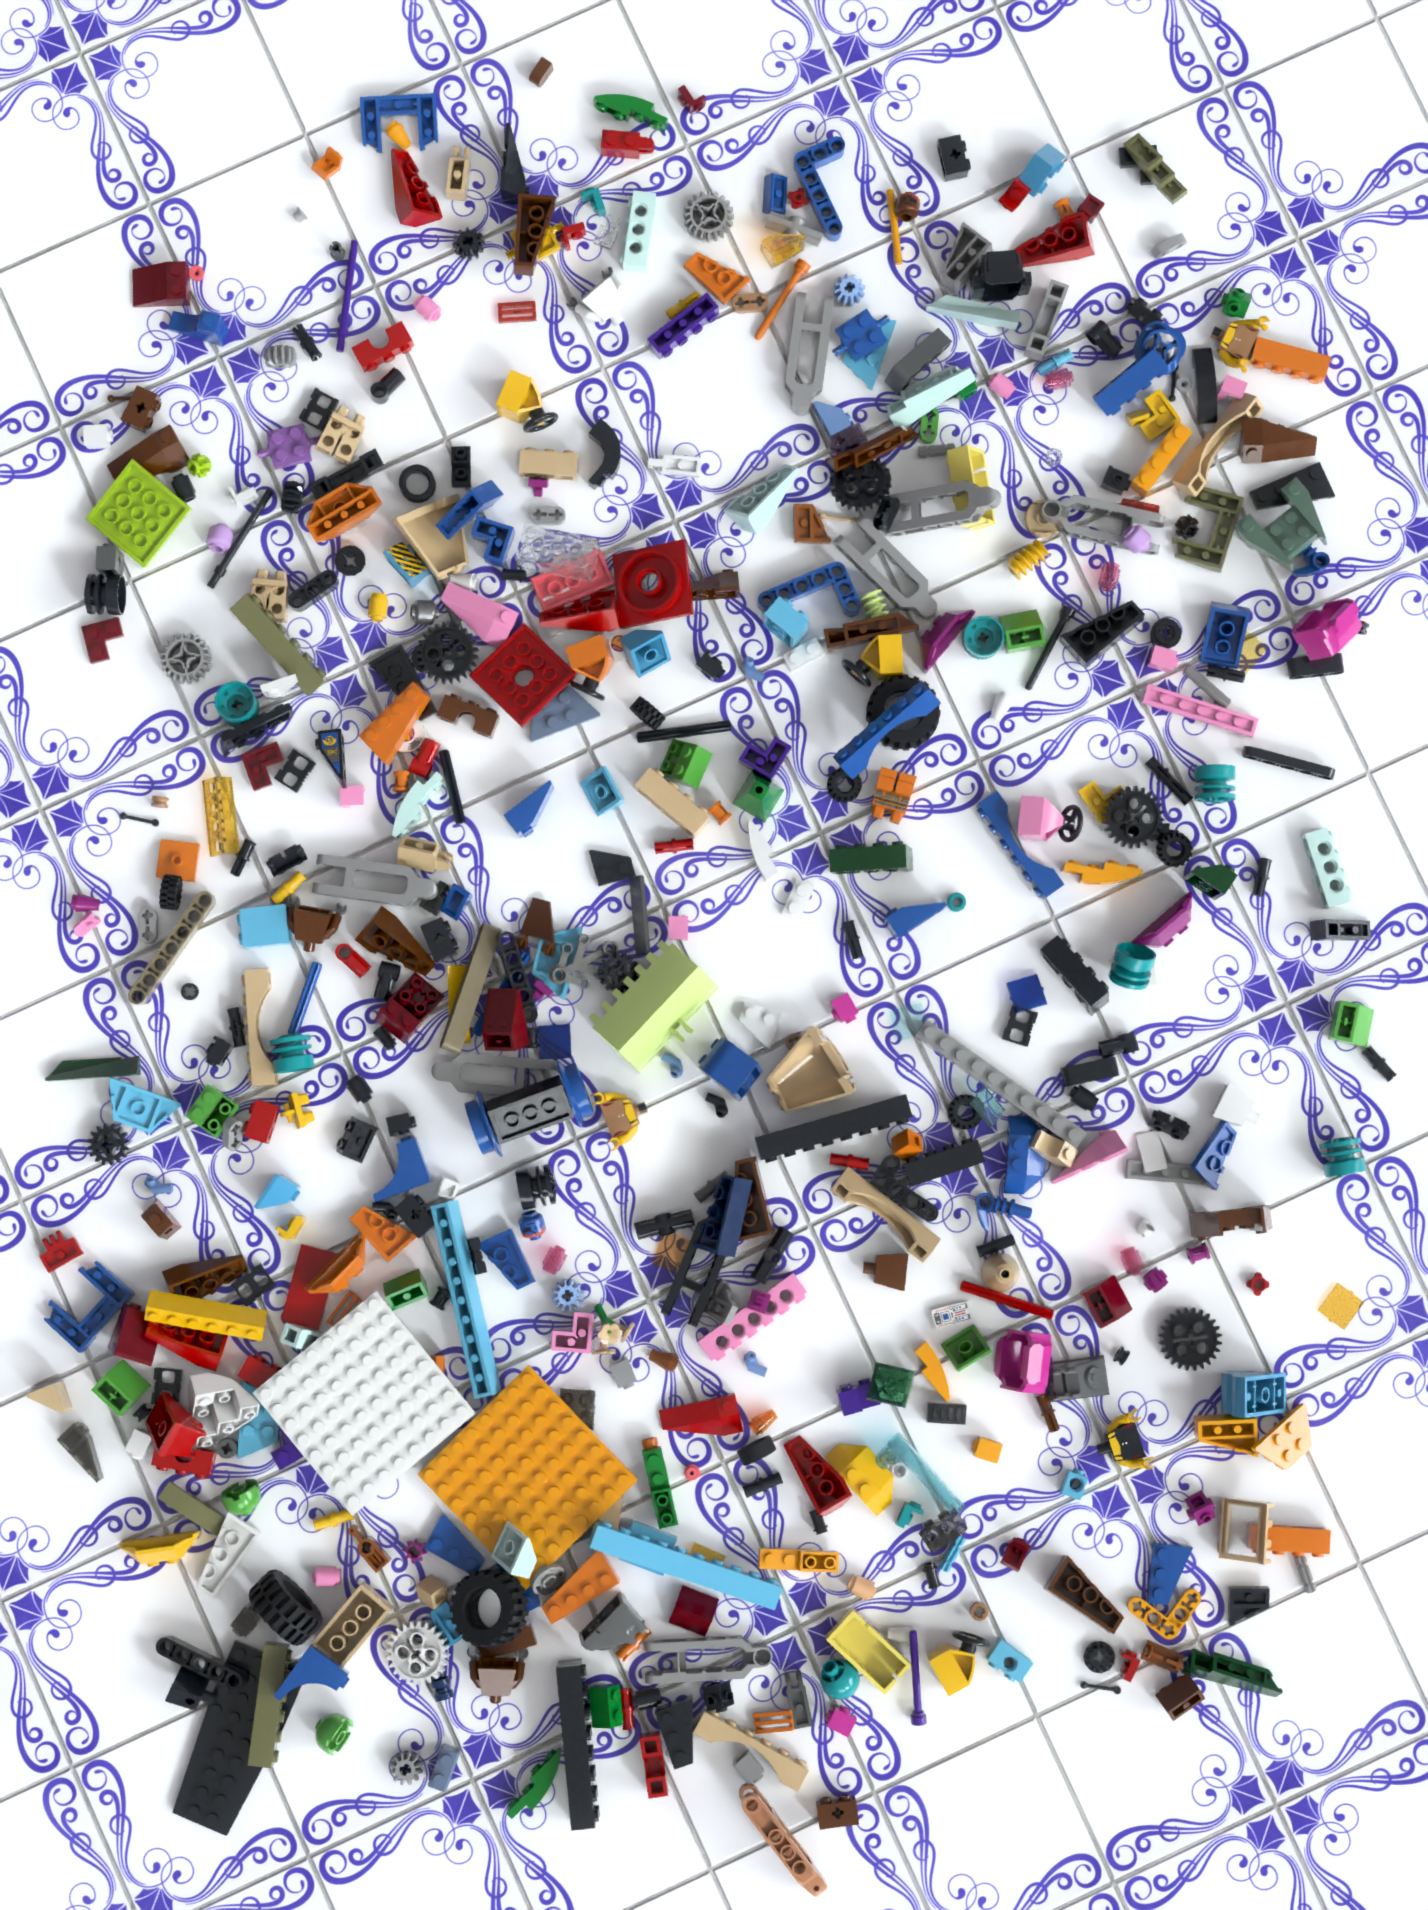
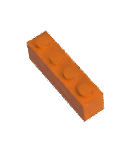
(1289, 360)
(1299, 1540)

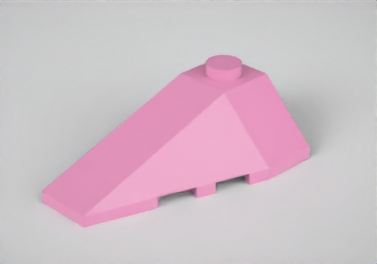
(485, 617)
(1101, 1149)

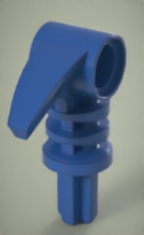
(1310, 557)
(1003, 1206)

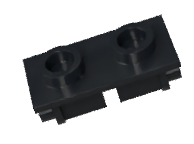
(1139, 307)
(294, 856)
(1176, 1129)

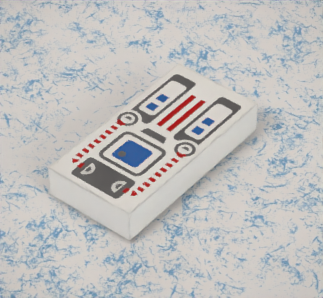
(952, 1314)

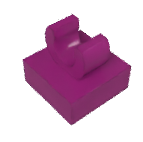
(538, 484)
(542, 990)
(758, 1301)

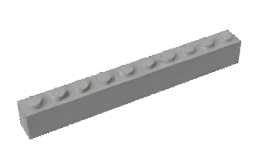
(1000, 1084)

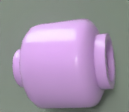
(219, 538)
(1136, 539)

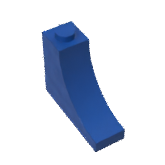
(205, 326)
(469, 507)
(410, 1170)
(314, 1668)

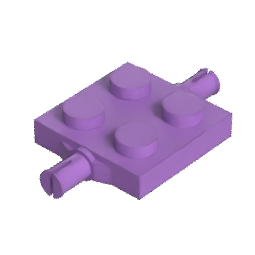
(288, 446)

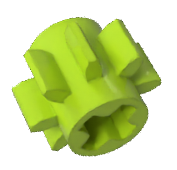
(199, 465)

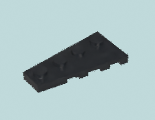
(1311, 477)
(399, 673)
(255, 728)

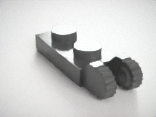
(798, 1702)

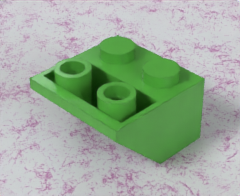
(1022, 631)
(685, 763)
(1351, 1023)
(212, 1110)
(121, 1387)

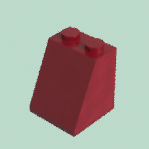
(129, 1338)

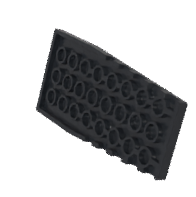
(218, 1768)

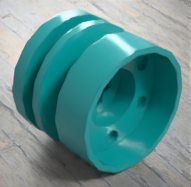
(988, 628)
(229, 697)
(1215, 783)
(1132, 966)
(292, 1053)
(1342, 1157)

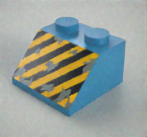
(404, 561)

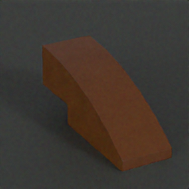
(524, 1640)

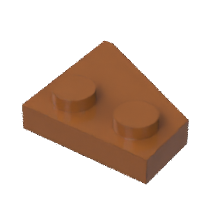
(808, 526)

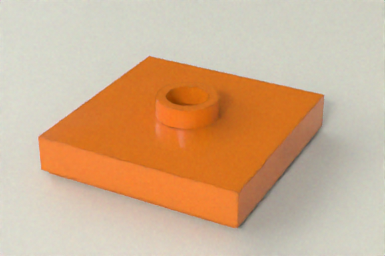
(178, 859)

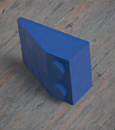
(1224, 634)
(528, 812)
(908, 918)

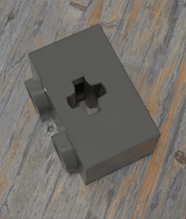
(109, 560)

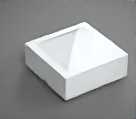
(447, 1188)

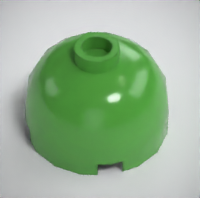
(242, 1498)
(332, 1732)

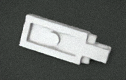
(676, 465)

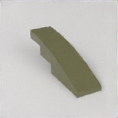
(1155, 169)
(192, 1508)

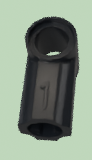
(1101, 335)
(388, 384)
(387, 976)
(1122, 1044)

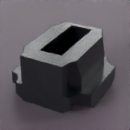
(1000, 277)

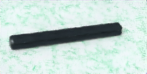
(683, 731)

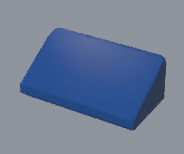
(774, 194)

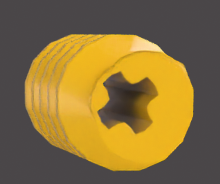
(1027, 558)

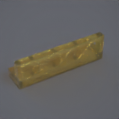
(223, 815)

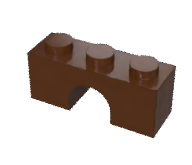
(453, 708)

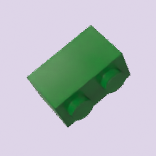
(405, 1289)
(605, 1706)

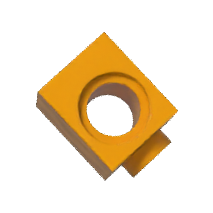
(986, 1449)

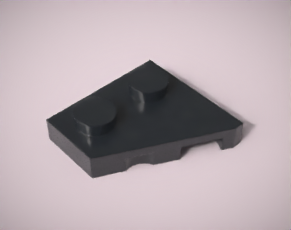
(611, 867)
(1246, 1601)

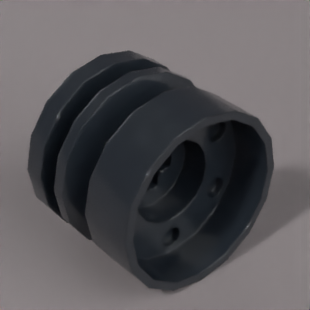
(102, 594)
(536, 1187)

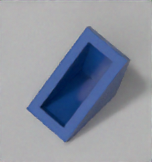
(456, 901)

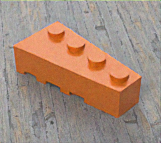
(393, 725)
(585, 1584)

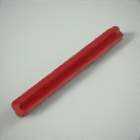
(1006, 1300)

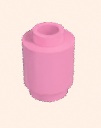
(427, 308)
(1001, 385)
(326, 1576)

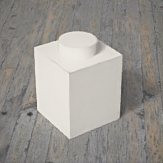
(97, 436)
(139, 1444)

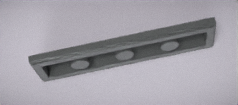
(639, 915)

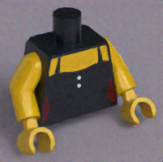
(1124, 1442)

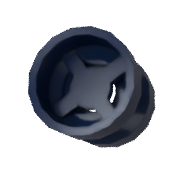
(442, 1689)

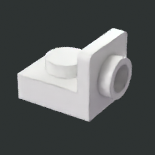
(245, 496)

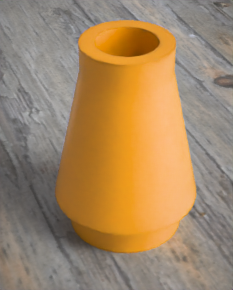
(397, 134)

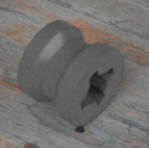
(230, 1446)

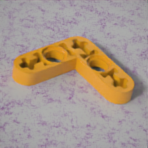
(1170, 1619)

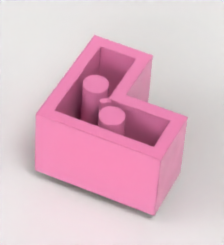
(578, 1339)

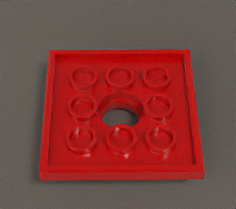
(668, 599)
(523, 652)

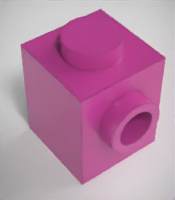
(844, 1009)
(840, 1720)

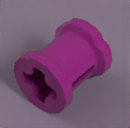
(1202, 1250)

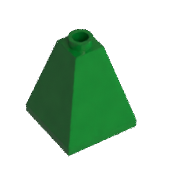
(758, 804)

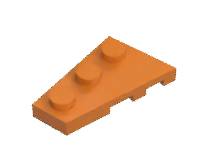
(718, 280)
(381, 1233)

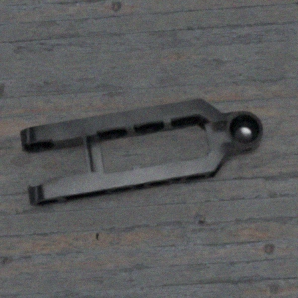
(680, 1280)

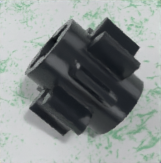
(1186, 526)

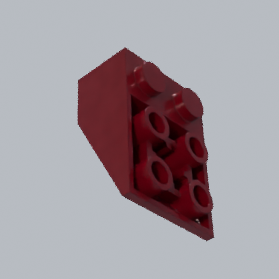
(409, 1007)
(504, 1021)

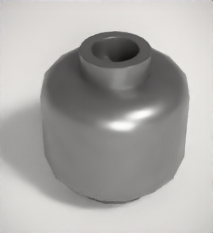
(424, 612)

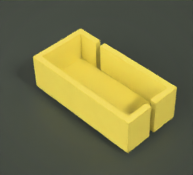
(962, 463)
(868, 1650)

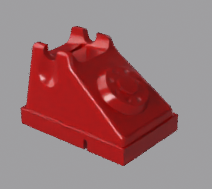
(173, 1428)

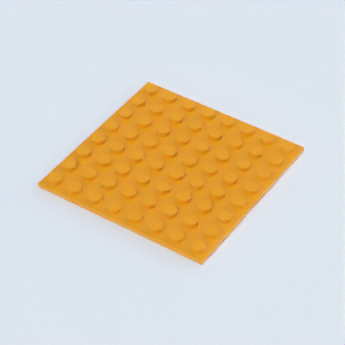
(530, 1466)

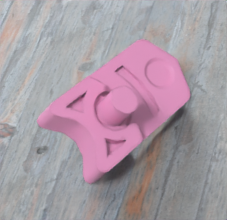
(86, 924)

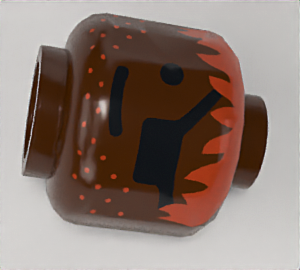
(907, 206)

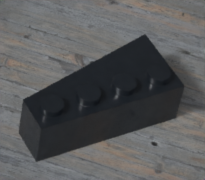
(1096, 637)
(1076, 974)

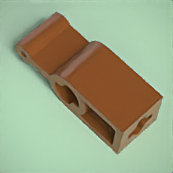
(377, 1557)

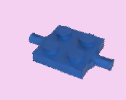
(861, 335)

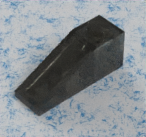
(81, 1447)

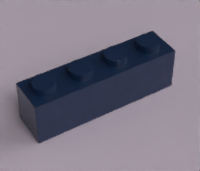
(725, 1216)

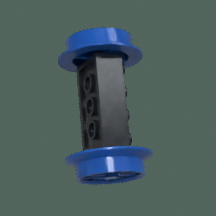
(529, 1109)

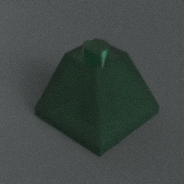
(891, 1385)

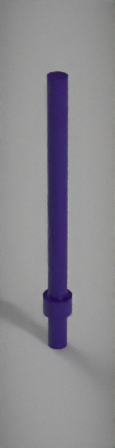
(342, 331)

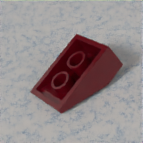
(161, 285)

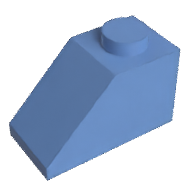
(831, 418)

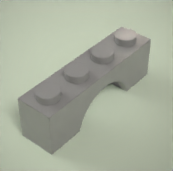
(1046, 320)

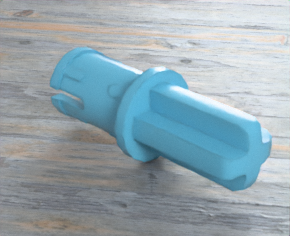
(1055, 362)

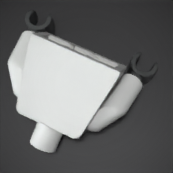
(602, 300)

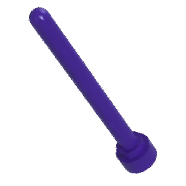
(918, 1716)

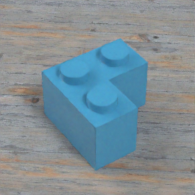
(1041, 167)

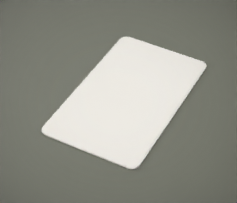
(1151, 1151)

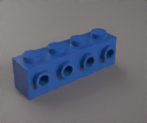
(1130, 381)

